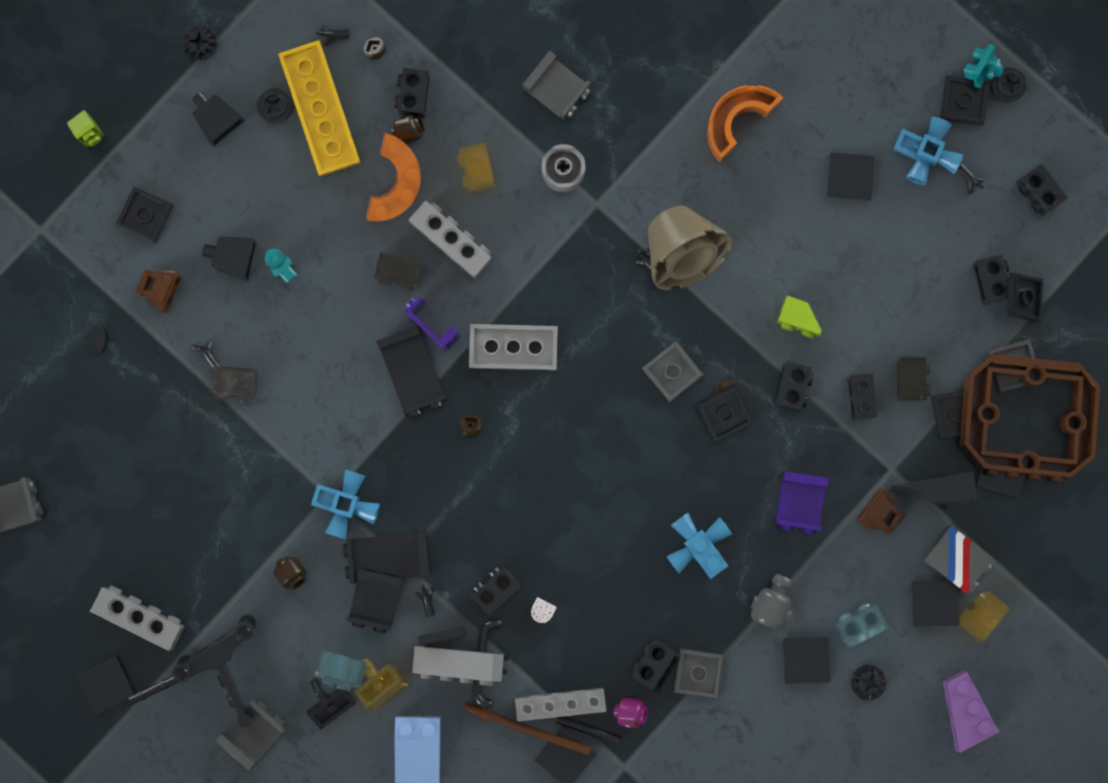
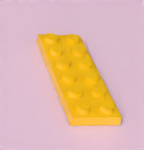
(319, 108)

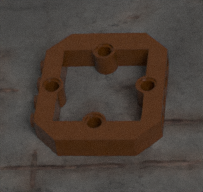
(1083, 409)

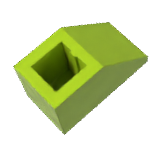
(85, 129)
(799, 316)

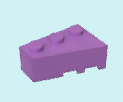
(967, 712)

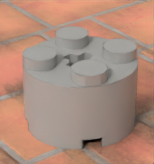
(573, 162)

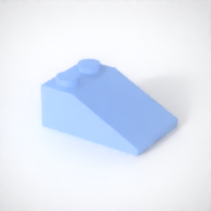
(417, 749)

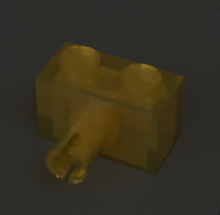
(476, 167)
(983, 615)
(380, 686)

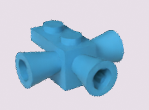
(927, 150)
(344, 504)
(699, 546)

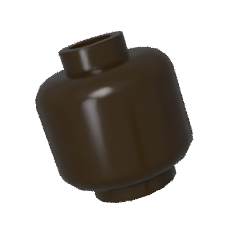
(408, 128)
(290, 572)

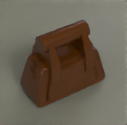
(162, 288)
(878, 510)

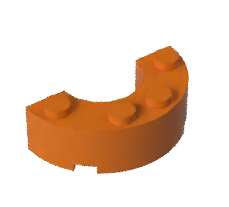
(735, 102)
(406, 184)

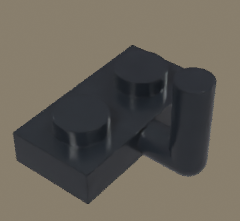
(330, 705)

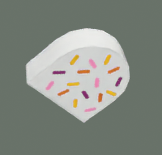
(542, 610)

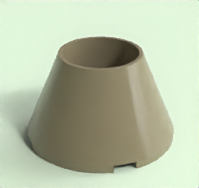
(684, 247)

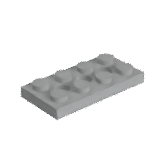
(503, 335)

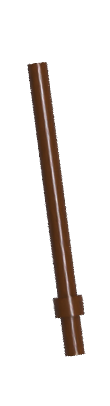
(487, 715)

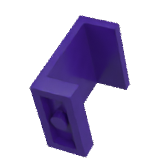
(446, 340)
(801, 502)

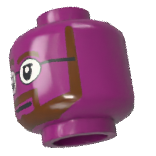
(631, 713)

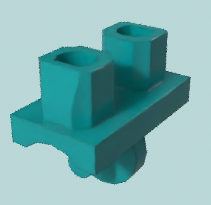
(987, 66)
(279, 264)

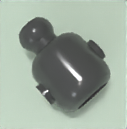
(771, 605)

